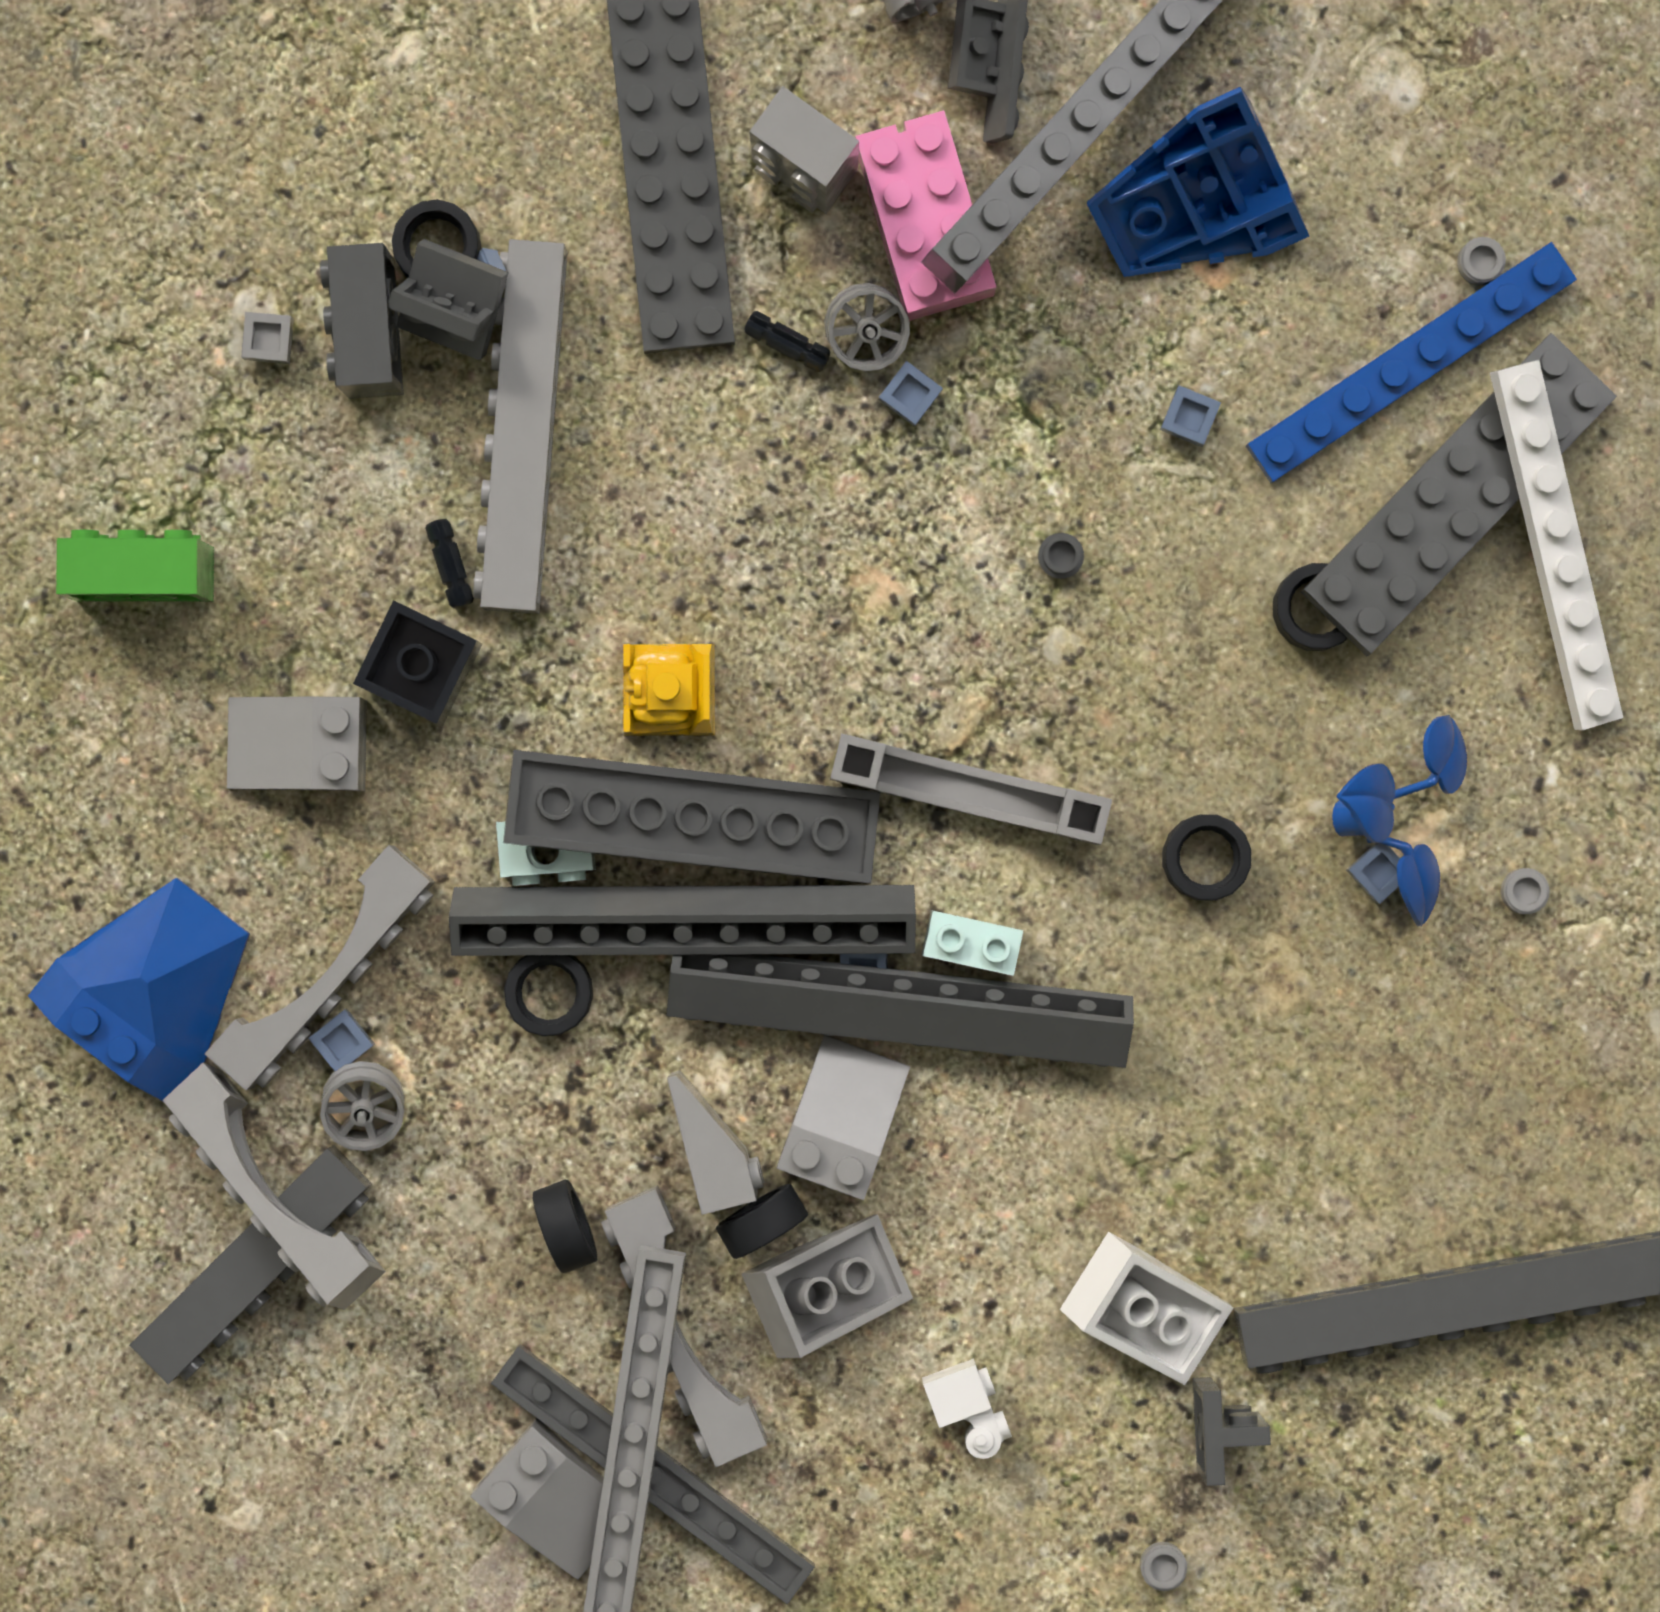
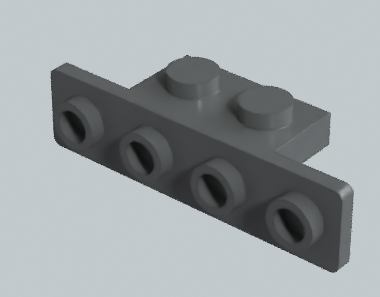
(989, 59)

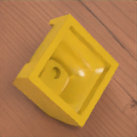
(669, 689)

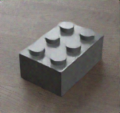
(361, 324)

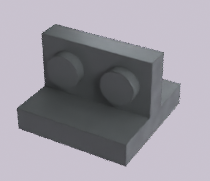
(450, 299)
(1217, 1430)

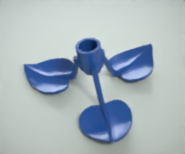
(1368, 809)

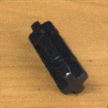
(787, 341)
(449, 563)

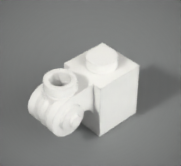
(963, 1395)

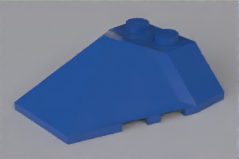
(1200, 194)
(147, 987)

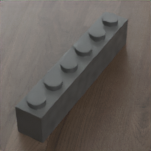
(245, 1270)

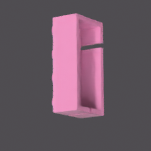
(916, 201)

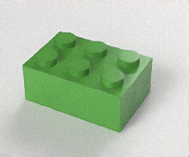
(135, 567)

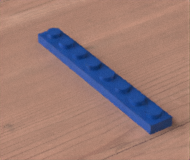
(1411, 362)

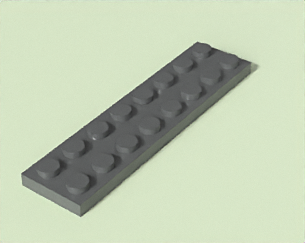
(670, 174)
(1445, 508)
(691, 817)

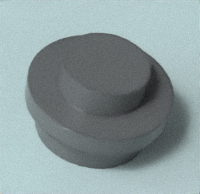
(1061, 555)

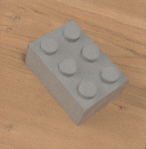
(803, 151)

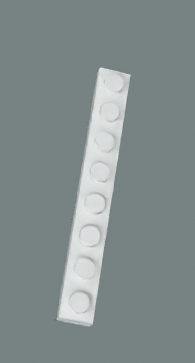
(1556, 545)

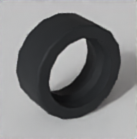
(429, 211)
(1284, 618)
(1241, 857)
(537, 1025)
(762, 1221)
(564, 1226)

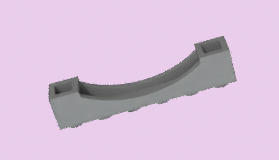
(971, 789)
(390, 891)
(211, 1112)
(725, 1422)

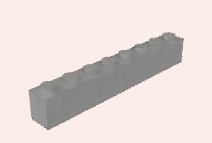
(522, 428)

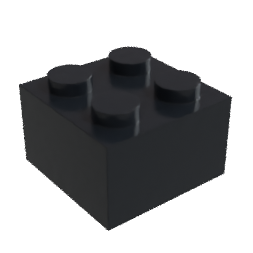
(417, 663)

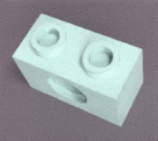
(524, 867)
(972, 943)

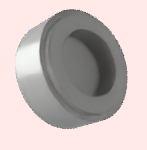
(1481, 260)
(1525, 891)
(1163, 1566)

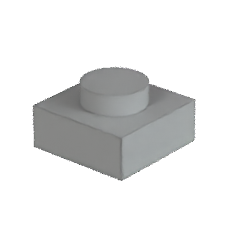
(267, 337)

